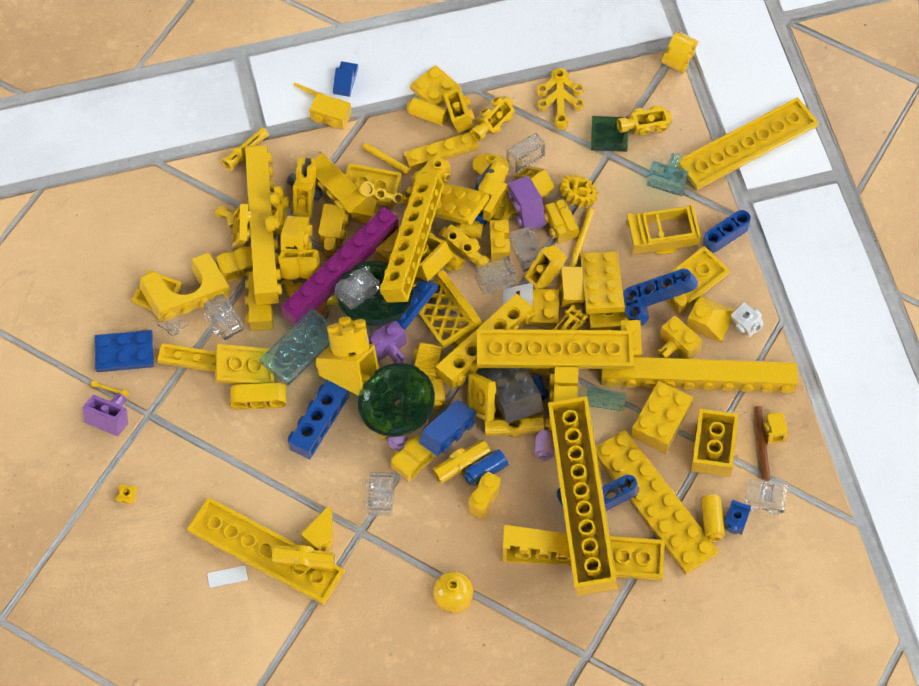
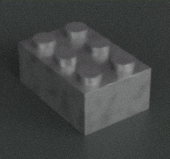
(515, 393)

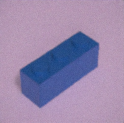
(447, 428)

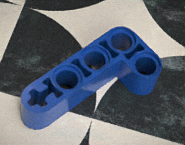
(680, 282)
(614, 487)

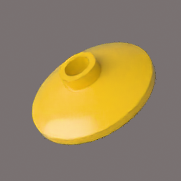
(482, 161)

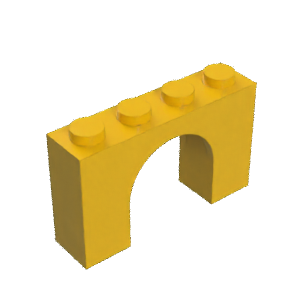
(169, 304)

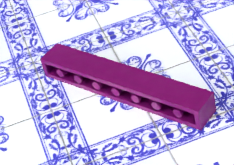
(355, 251)

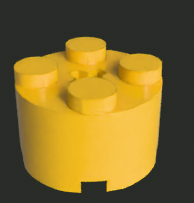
(680, 51)
(348, 337)

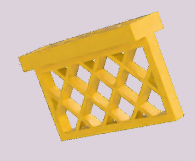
(460, 304)

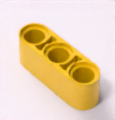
(258, 396)

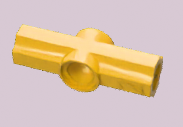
(526, 425)
(460, 460)
(303, 558)

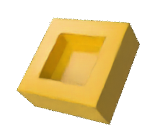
(678, 304)

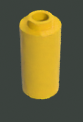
(427, 111)
(713, 517)

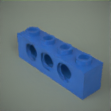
(308, 445)

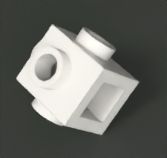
(747, 320)

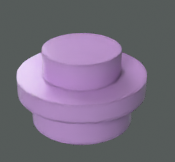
(397, 443)

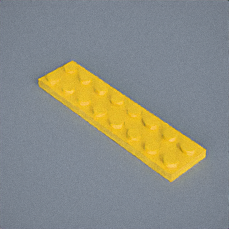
(748, 143)
(555, 348)
(657, 503)
(255, 545)

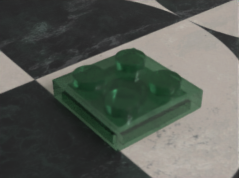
(606, 135)

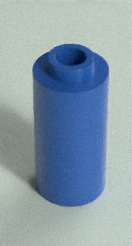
(491, 463)

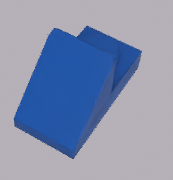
(345, 78)

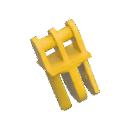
(572, 322)

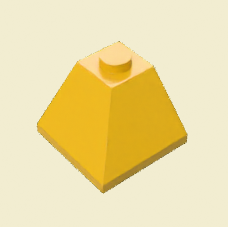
(710, 319)

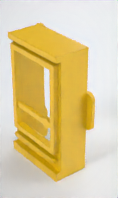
(664, 245)

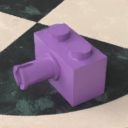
(389, 341)
(106, 414)

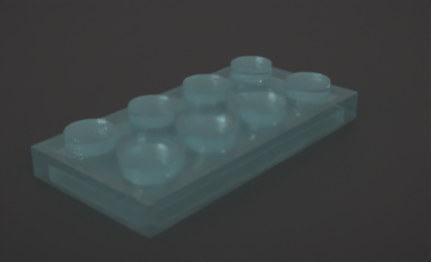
(298, 347)

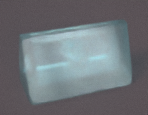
(606, 399)

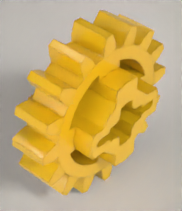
(578, 190)

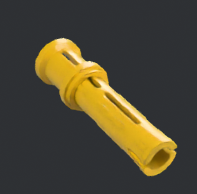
(238, 154)

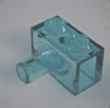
(669, 176)

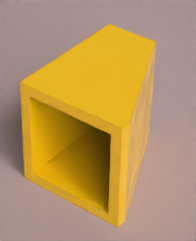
(348, 371)

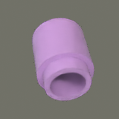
(544, 445)

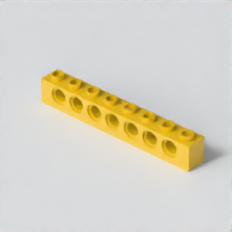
(412, 237)

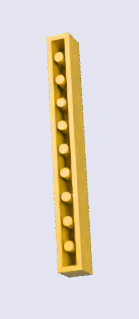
(262, 242)
(705, 375)

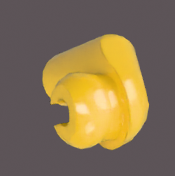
(222, 211)

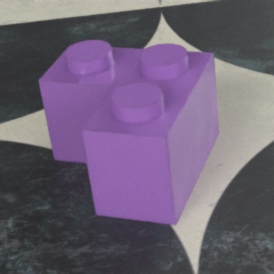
(526, 203)

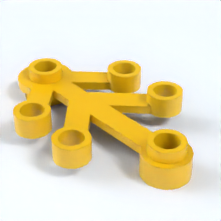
(560, 94)
(281, 203)

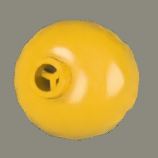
(453, 592)

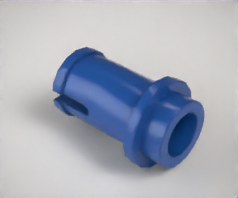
(539, 384)

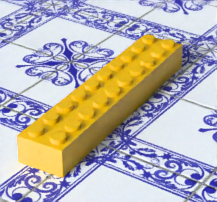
(582, 496)

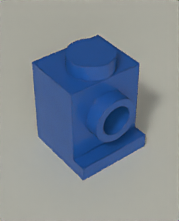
(740, 511)

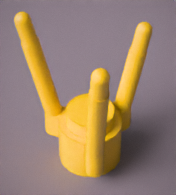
(456, 262)

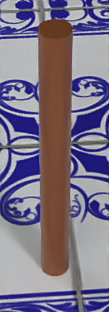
(762, 443)

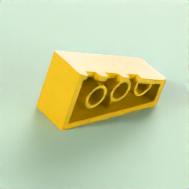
(535, 546)

